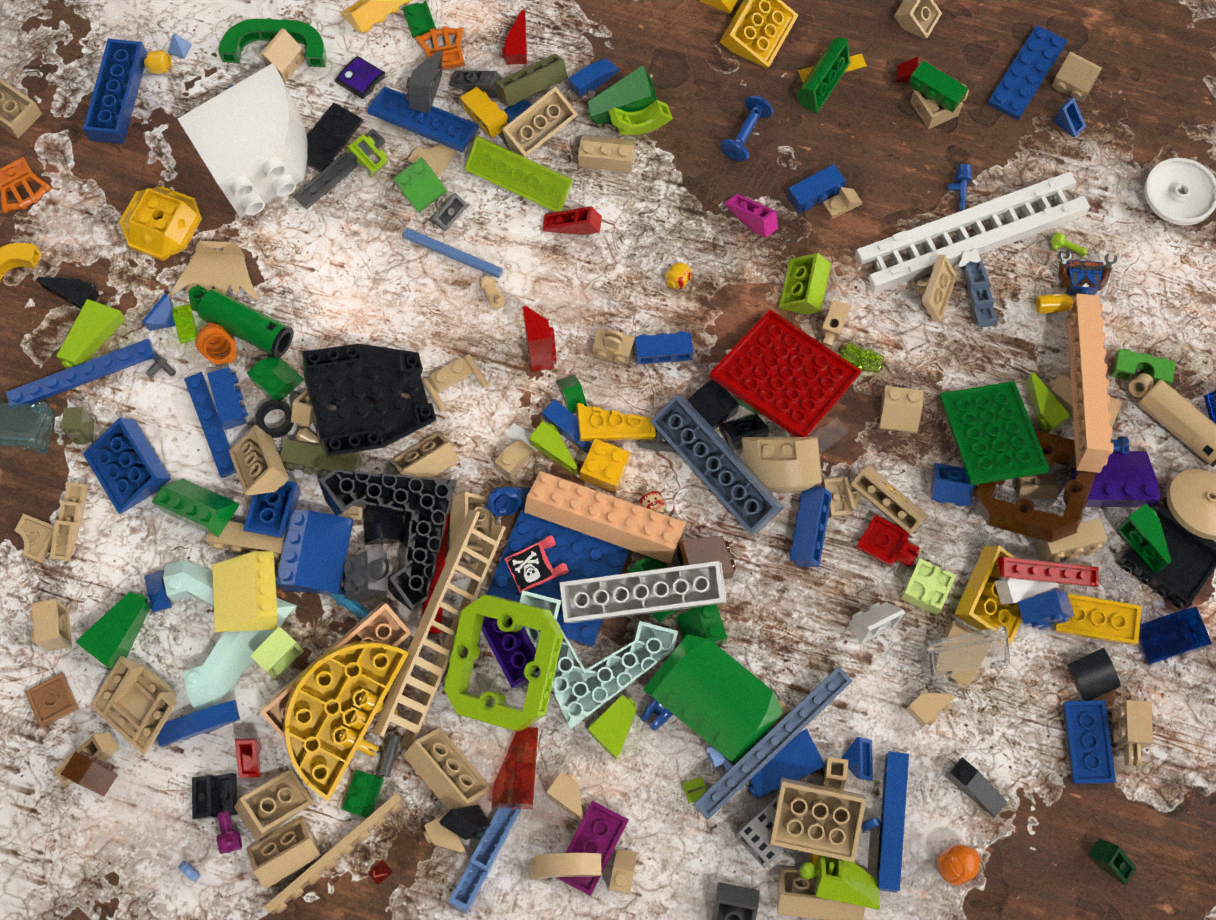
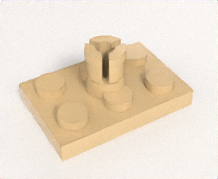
(937, 288)

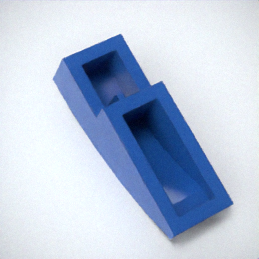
(592, 76)
(566, 424)

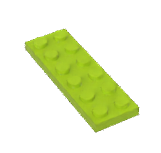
(518, 174)

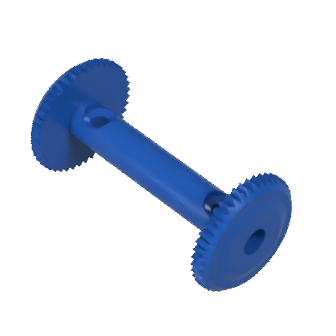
(735, 148)

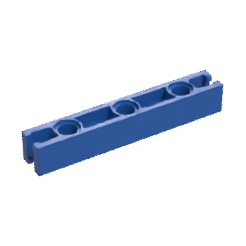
(892, 821)

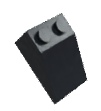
(714, 403)

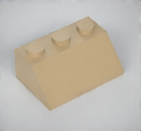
(606, 153)
(426, 457)
(458, 510)
(283, 852)

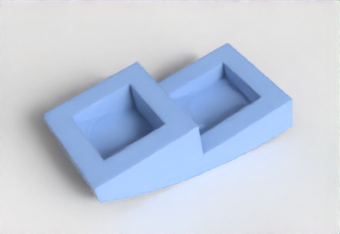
(718, 759)

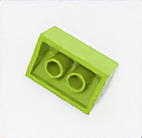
(805, 284)

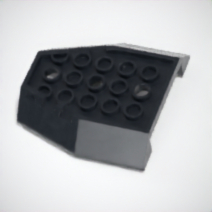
(361, 372)

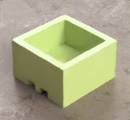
(928, 587)
(277, 653)

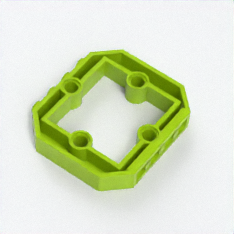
(461, 666)

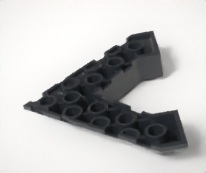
(425, 507)

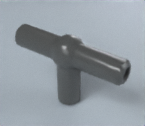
(160, 363)
(657, 445)

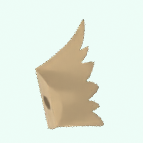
(216, 269)

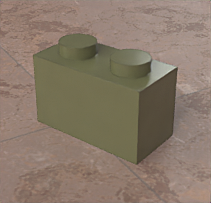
(78, 425)

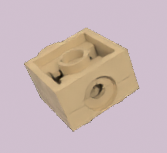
(932, 112)
(1133, 729)

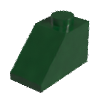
(1112, 860)

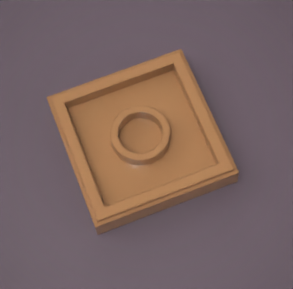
(52, 700)

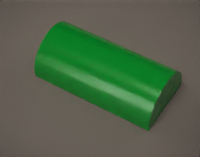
(825, 75)

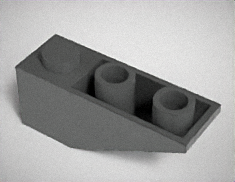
(482, 79)

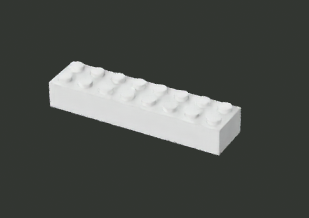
(643, 592)

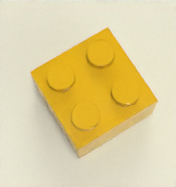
(605, 465)

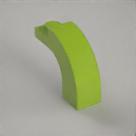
(641, 121)

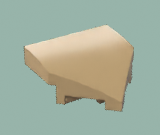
(843, 496)

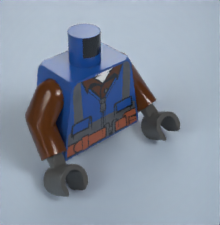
(1083, 276)

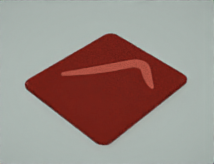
(380, 872)

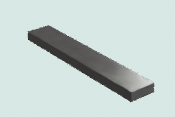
(332, 175)

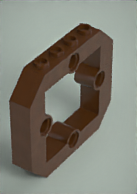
(1022, 515)

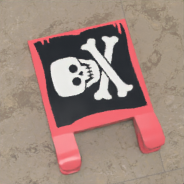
(532, 566)

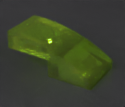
(185, 323)
(863, 359)

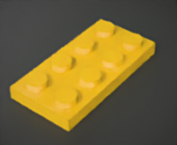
(1103, 620)

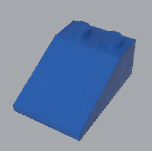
(271, 511)

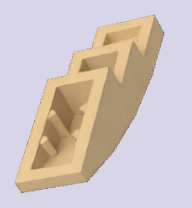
(69, 521)

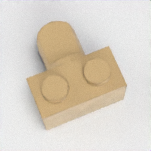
(613, 346)

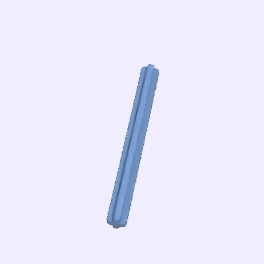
(453, 253)

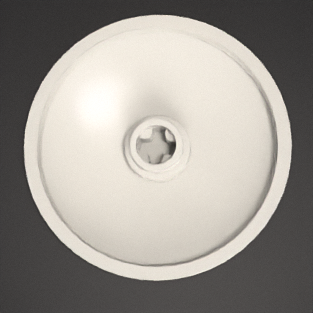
(1181, 191)

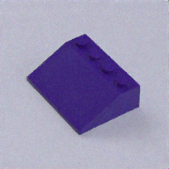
(1124, 482)

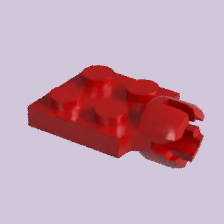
(888, 543)

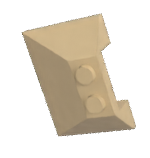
(135, 702)

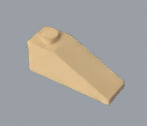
(98, 745)

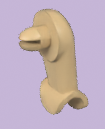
(494, 296)

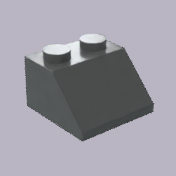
(735, 903)

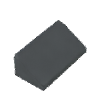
(449, 212)

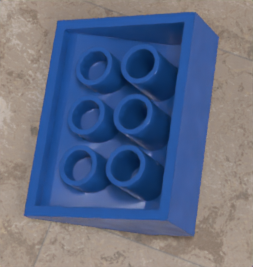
(126, 464)
(314, 552)

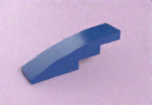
(198, 722)

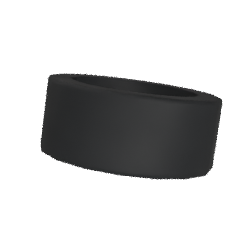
(271, 405)

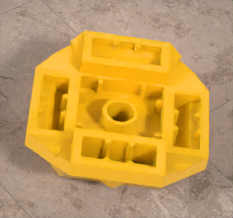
(161, 236)

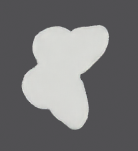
(970, 256)

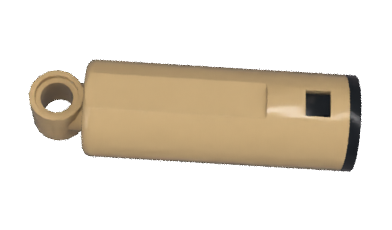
(1177, 416)

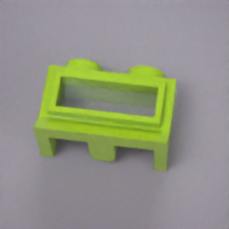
(368, 154)

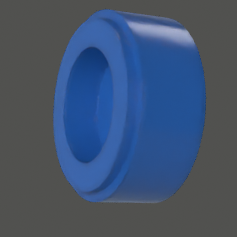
(870, 825)

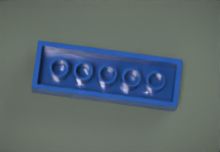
(115, 91)

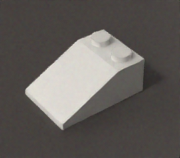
(875, 621)

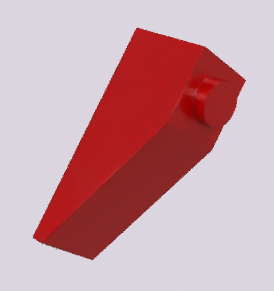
(516, 42)
(573, 221)

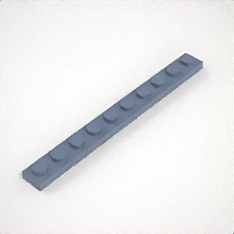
(772, 743)

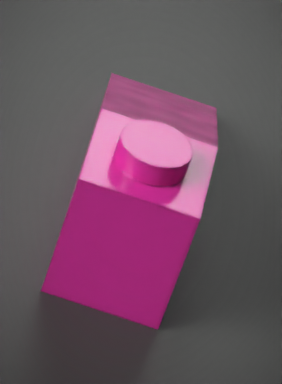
(754, 215)

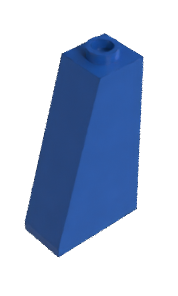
(793, 762)

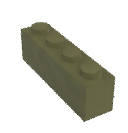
(531, 80)
(312, 459)

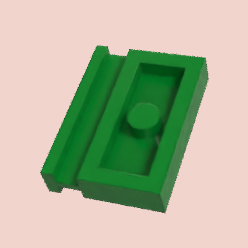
(419, 18)
(363, 794)

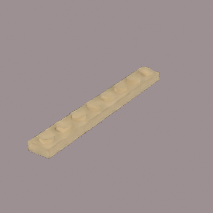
(328, 860)

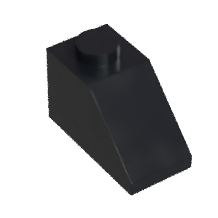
(466, 822)

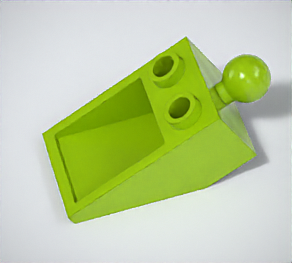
(842, 882)

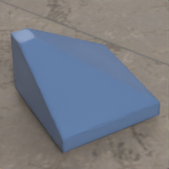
(179, 46)

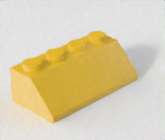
(368, 12)

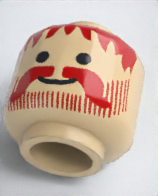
(652, 500)

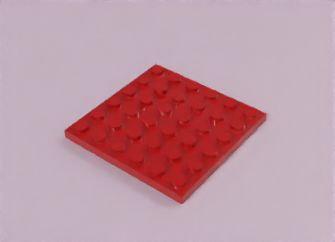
(785, 374)

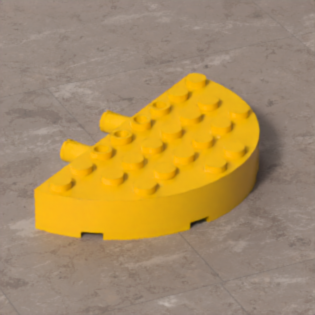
(334, 709)

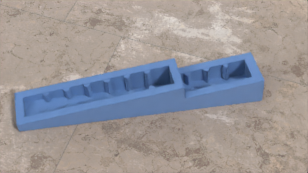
(483, 859)

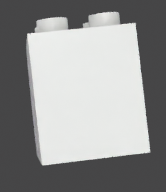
(251, 140)

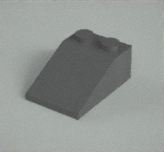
(425, 83)

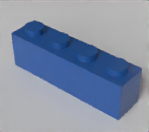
(810, 527)

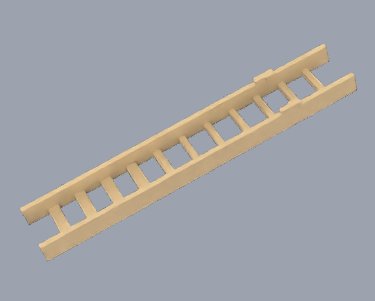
(419, 639)

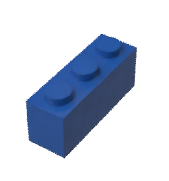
(816, 188)
(663, 348)
(227, 398)

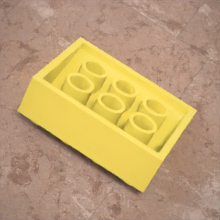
(245, 593)

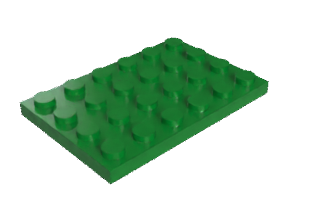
(993, 433)

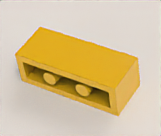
(484, 111)

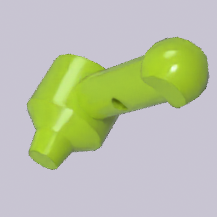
(1059, 240)

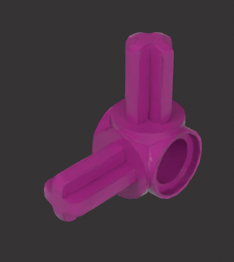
(229, 839)

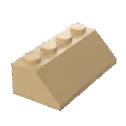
(538, 123)
(258, 463)
(446, 770)
(799, 899)

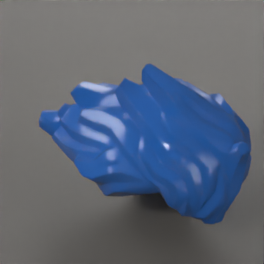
(506, 500)

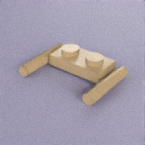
(451, 375)

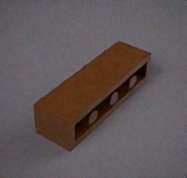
(90, 773)

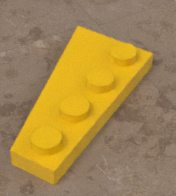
(612, 425)

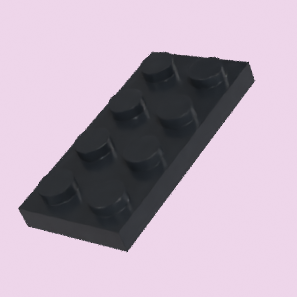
(330, 136)

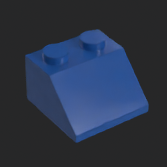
(951, 485)

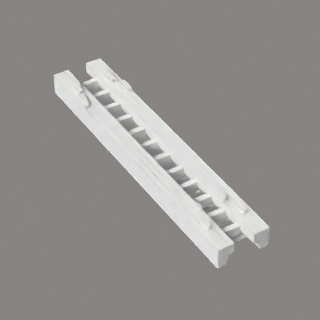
(984, 241)

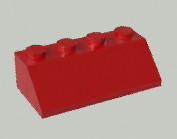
(539, 340)

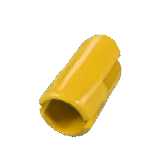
(1053, 303)

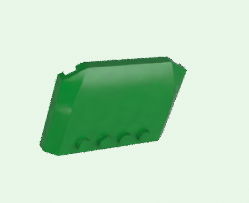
(715, 697)

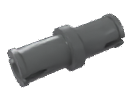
(389, 755)

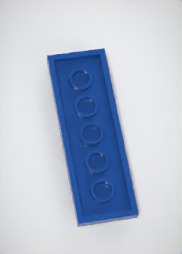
(1027, 72)
(436, 125)

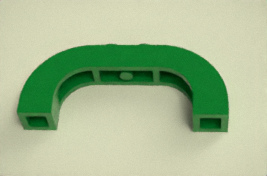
(265, 30)

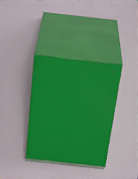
(572, 392)

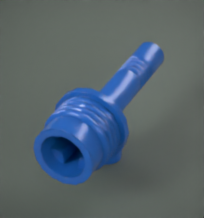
(963, 176)

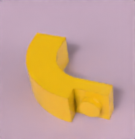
(18, 255)

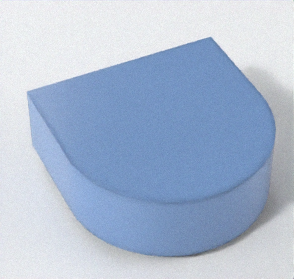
(189, 871)

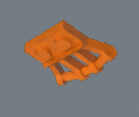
(452, 54)
(15, 175)

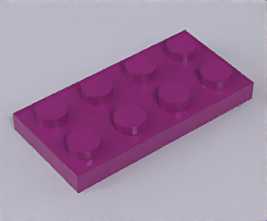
(596, 834)

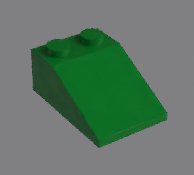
(1146, 537)

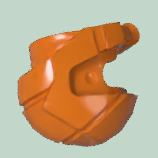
(214, 341)
(958, 864)

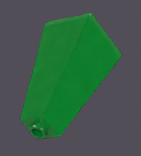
(628, 94)
(116, 630)

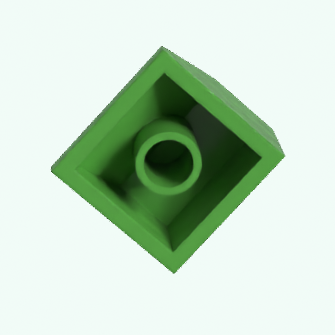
(420, 184)

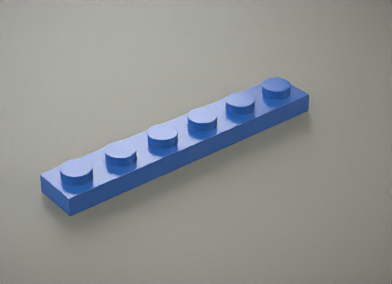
(210, 423)

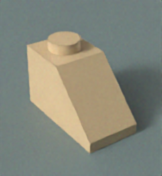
(302, 410)
(513, 458)
(443, 837)
(623, 871)

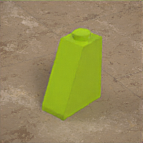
(614, 726)

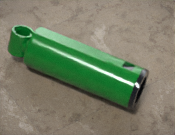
(241, 320)

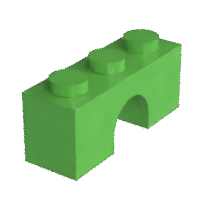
(1126, 362)

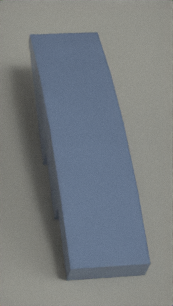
(980, 294)

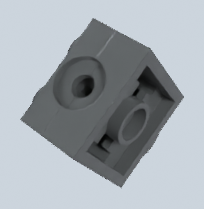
(367, 575)

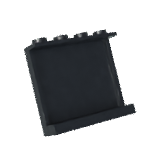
(1190, 565)

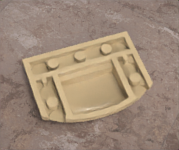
(784, 462)

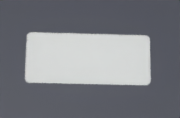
(518, 433)

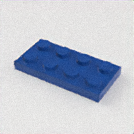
(1089, 742)

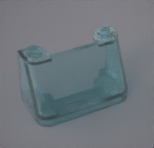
(26, 425)

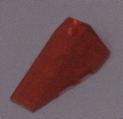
(517, 774)

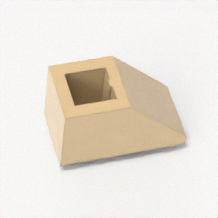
(928, 706)

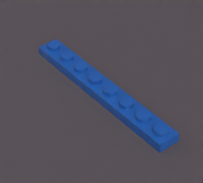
(82, 373)

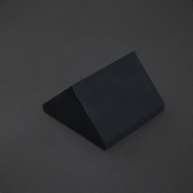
(744, 427)
(382, 527)

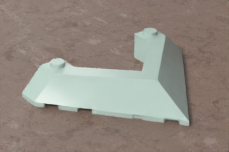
(231, 654)
(584, 691)

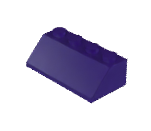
(511, 650)

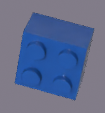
(1046, 609)

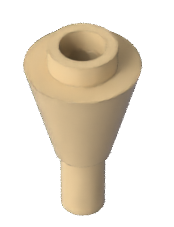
(307, 436)

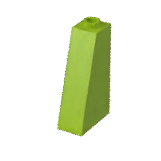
(89, 333)

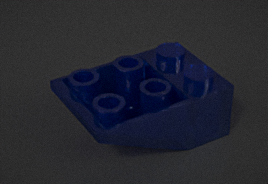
(1173, 636)

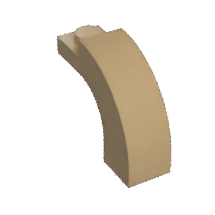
(565, 865)

